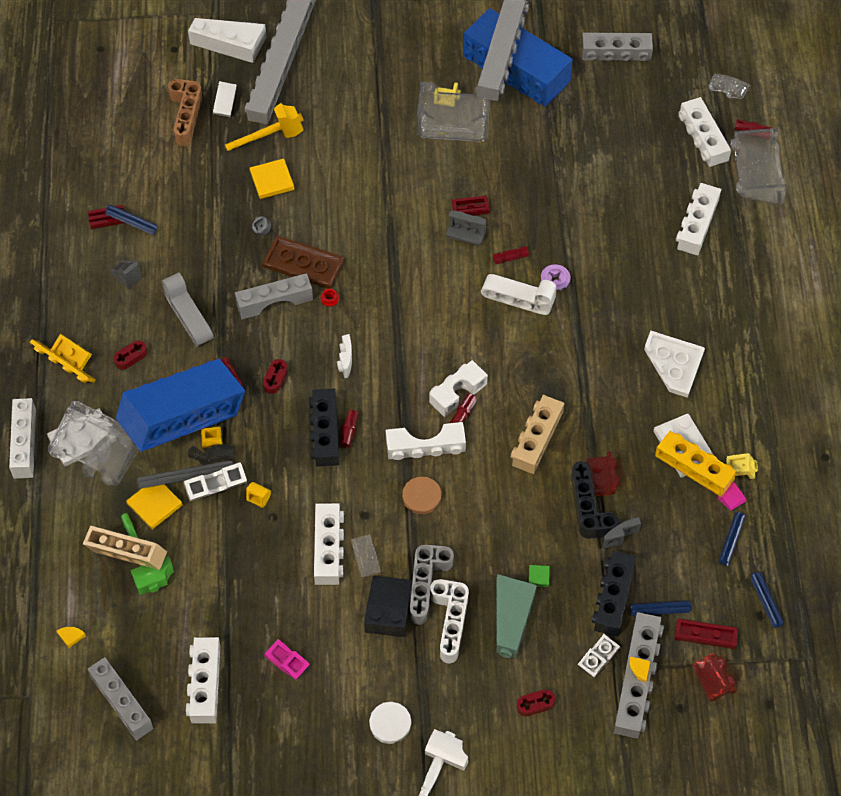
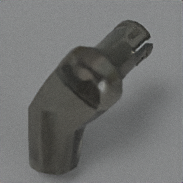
(212, 454)

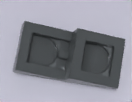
(616, 535)

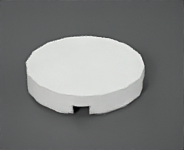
(390, 722)

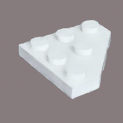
(674, 361)

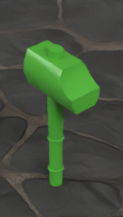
(147, 578)

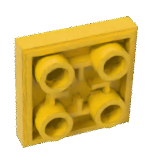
(271, 178)
(154, 504)

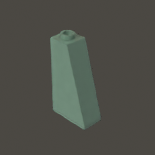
(513, 608)

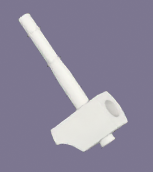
(443, 749)

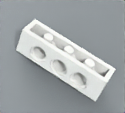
(704, 132)
(693, 241)
(22, 438)
(328, 573)
(206, 711)

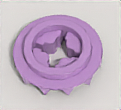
(556, 270)

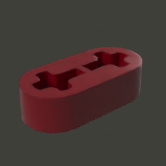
(130, 355)
(279, 377)
(535, 698)

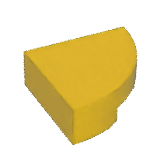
(71, 635)
(639, 668)

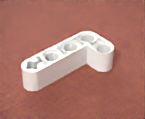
(520, 294)
(451, 622)

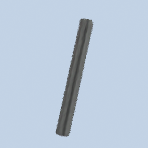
(181, 474)

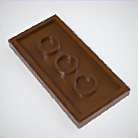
(298, 259)

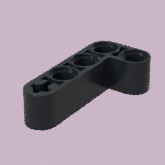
(587, 499)

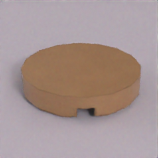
(421, 495)

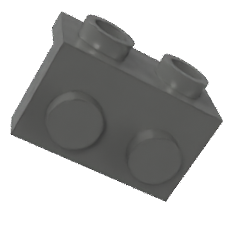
(466, 228)

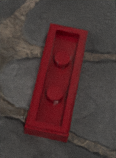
(706, 633)

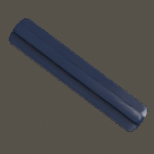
(131, 219)
(731, 539)
(767, 600)
(661, 608)

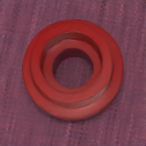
(329, 293)

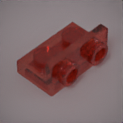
(603, 474)
(714, 676)

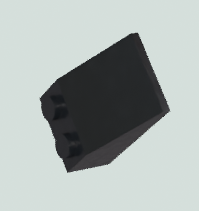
(388, 606)

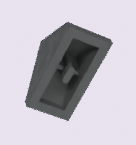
(127, 272)

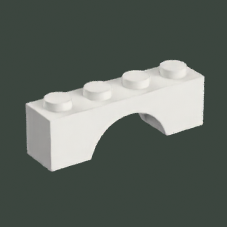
(403, 445)

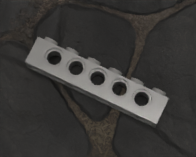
(626, 724)

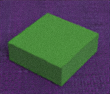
(539, 575)

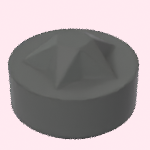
(261, 226)

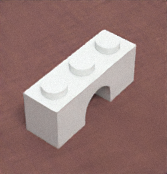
(468, 377)
(215, 482)

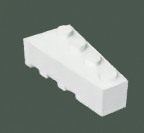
(228, 37)

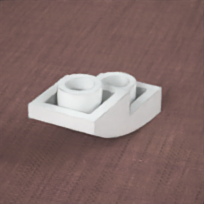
(224, 99)
(345, 356)
(599, 655)

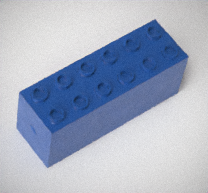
(536, 66)
(179, 404)

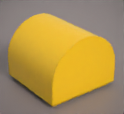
(211, 436)
(257, 494)

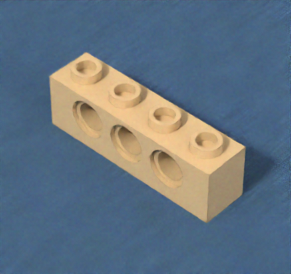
(529, 460)
(125, 547)

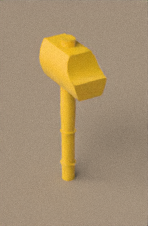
(288, 122)

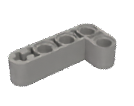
(186, 310)
(423, 584)

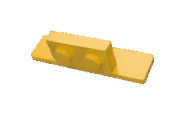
(68, 354)

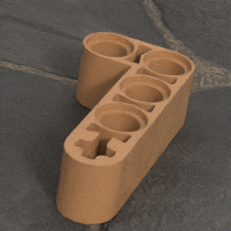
(190, 97)

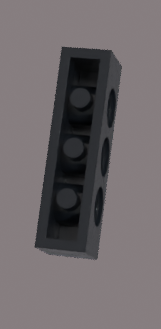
(328, 454)
(610, 622)

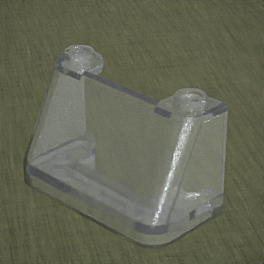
(451, 115)
(759, 165)
(94, 441)

